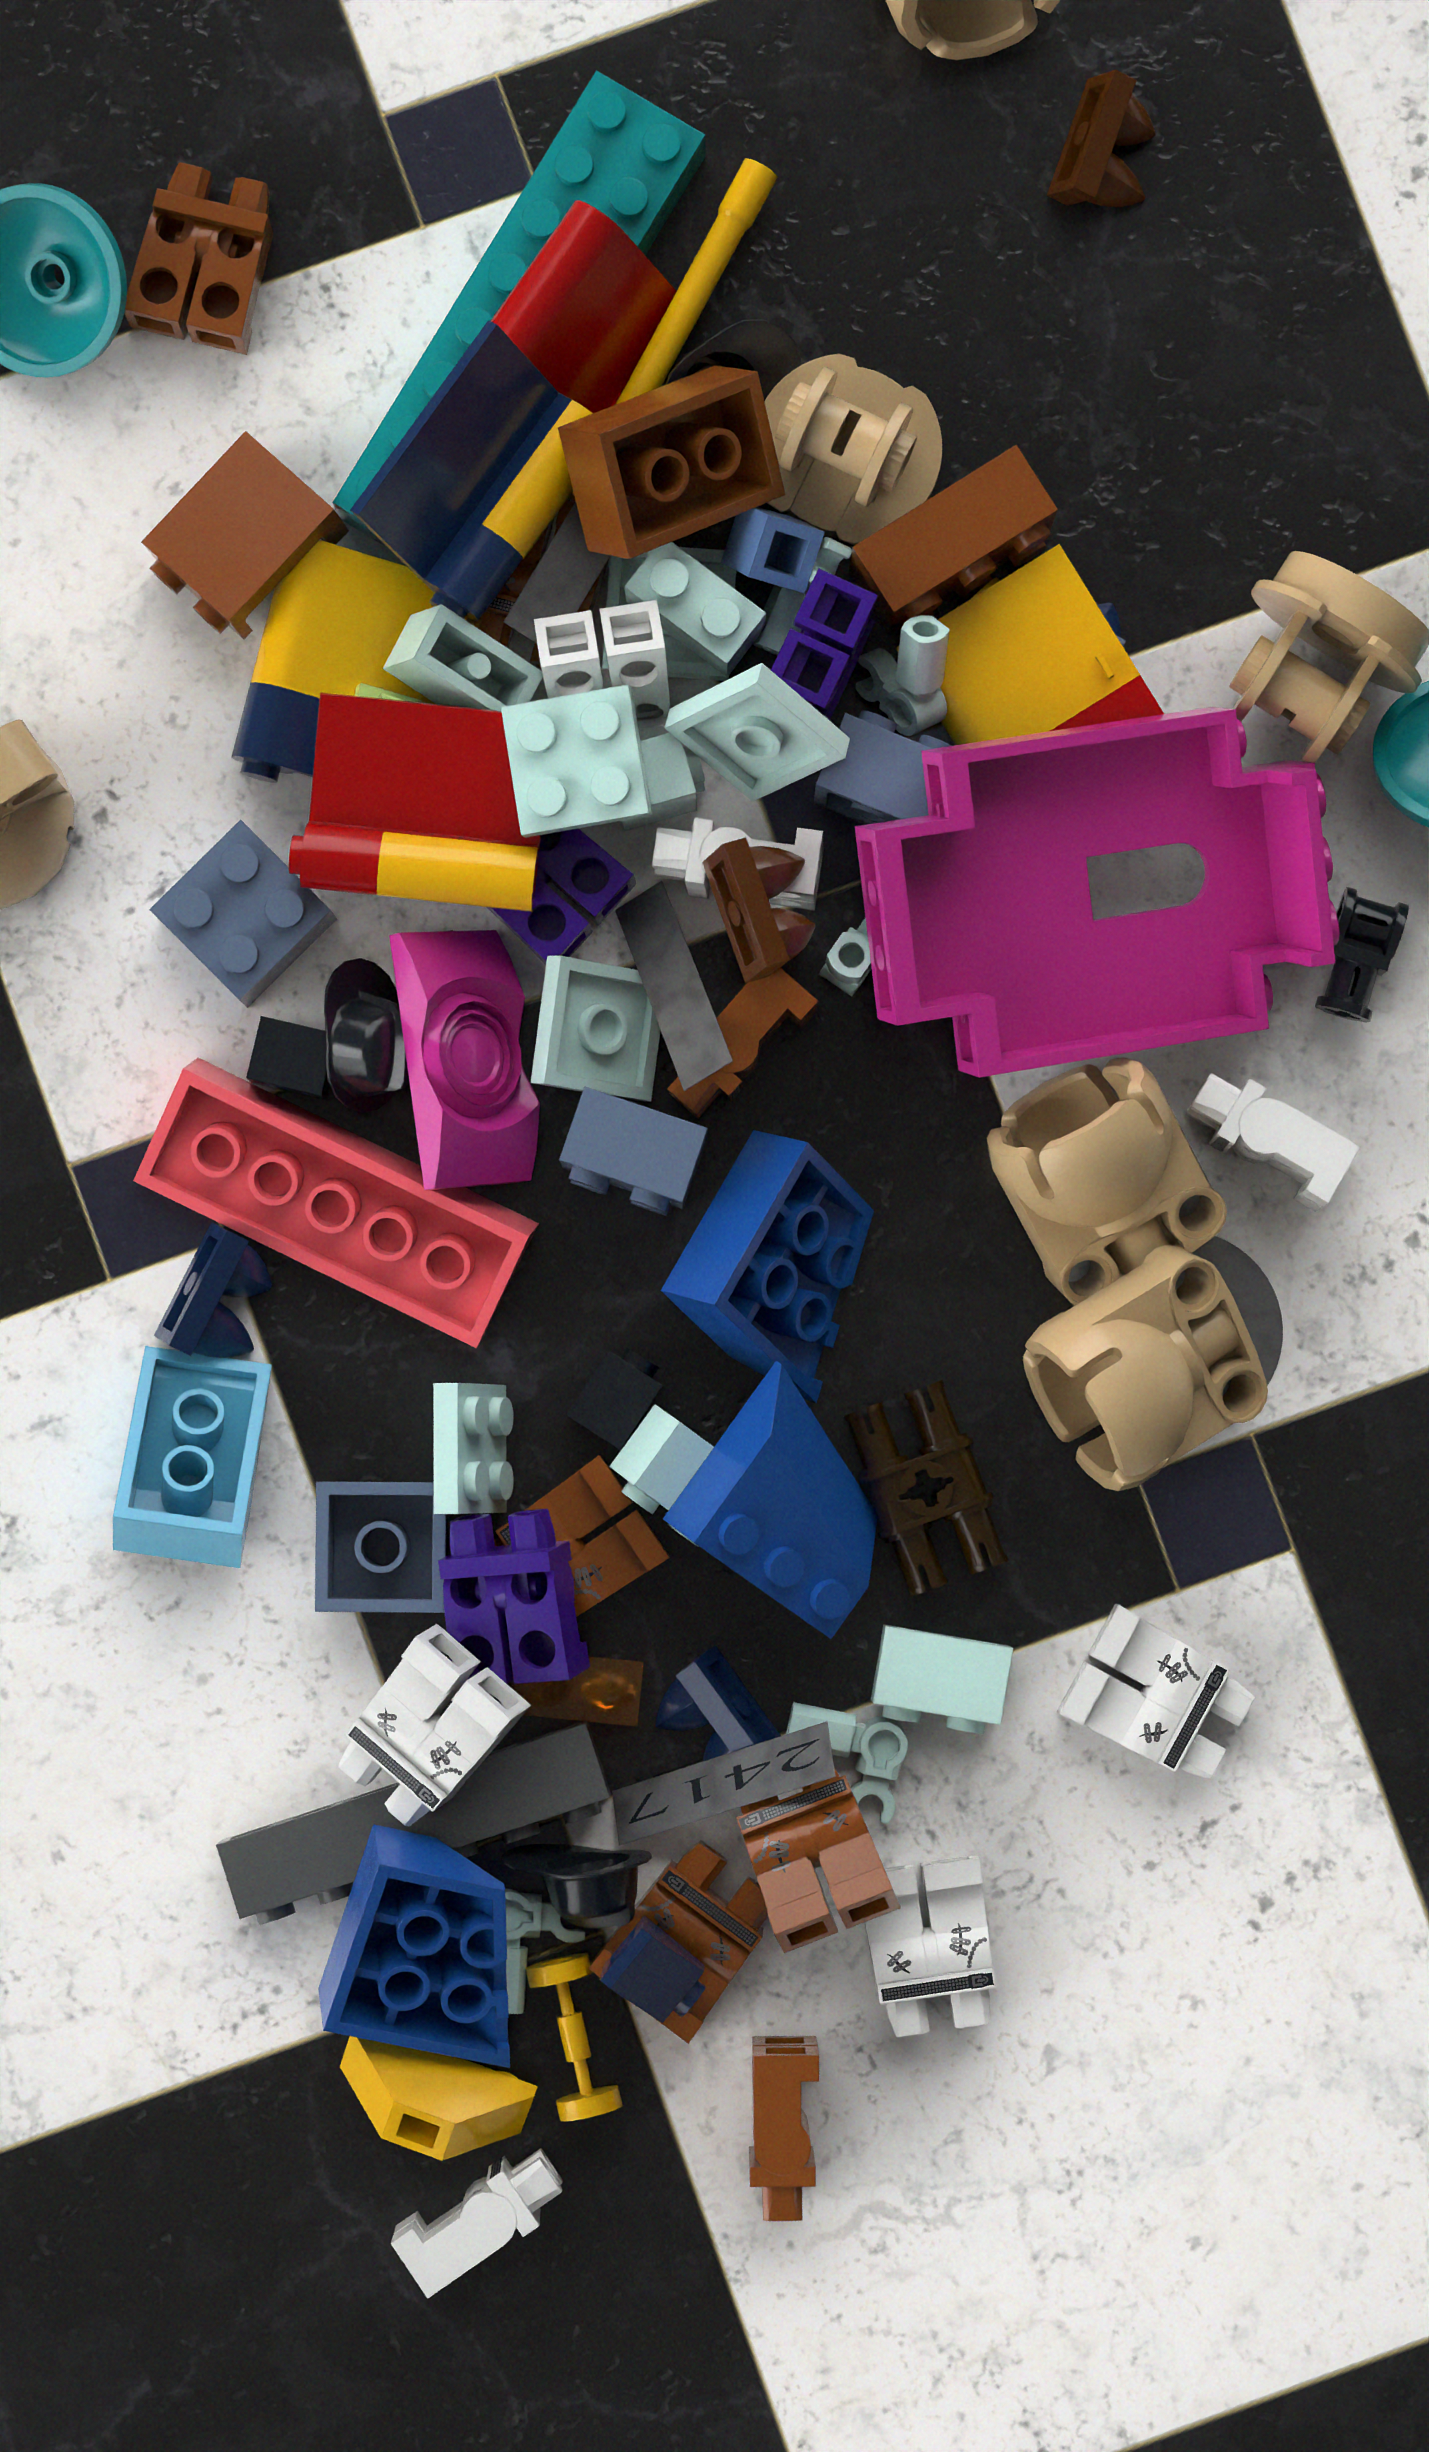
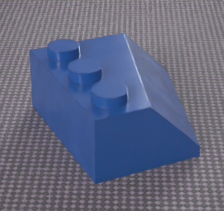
(773, 1258)
(783, 1507)
(421, 1952)

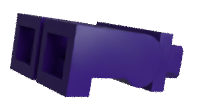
(832, 638)
(586, 877)
(513, 1600)

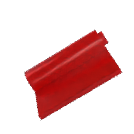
(586, 308)

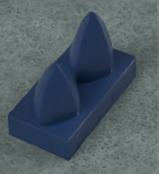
(195, 1316)
(715, 1695)

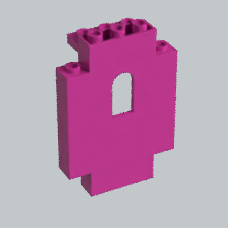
(992, 905)

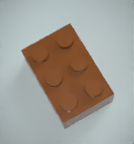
(672, 461)
(955, 540)

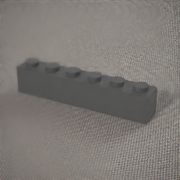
(502, 1796)

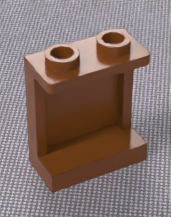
(239, 534)

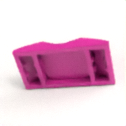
(464, 1058)

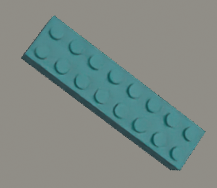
(608, 153)

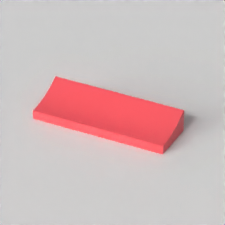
(334, 1201)

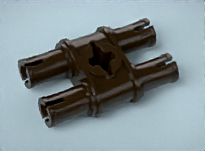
(907, 1520)

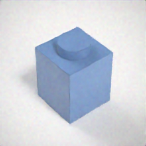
(773, 548)

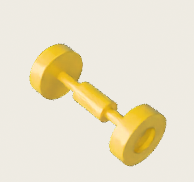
(574, 2039)

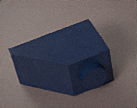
(654, 1972)

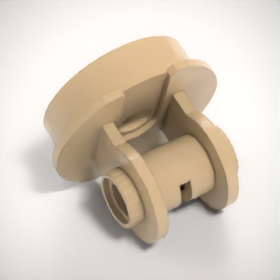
(851, 447)
(1342, 620)

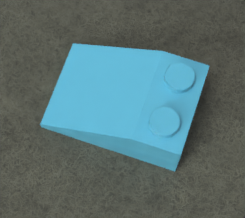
(191, 1457)

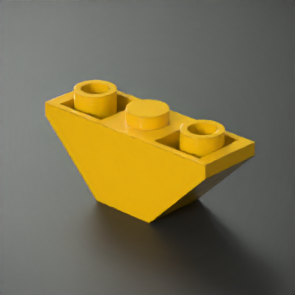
(434, 2099)

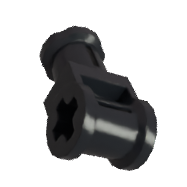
(1365, 946)

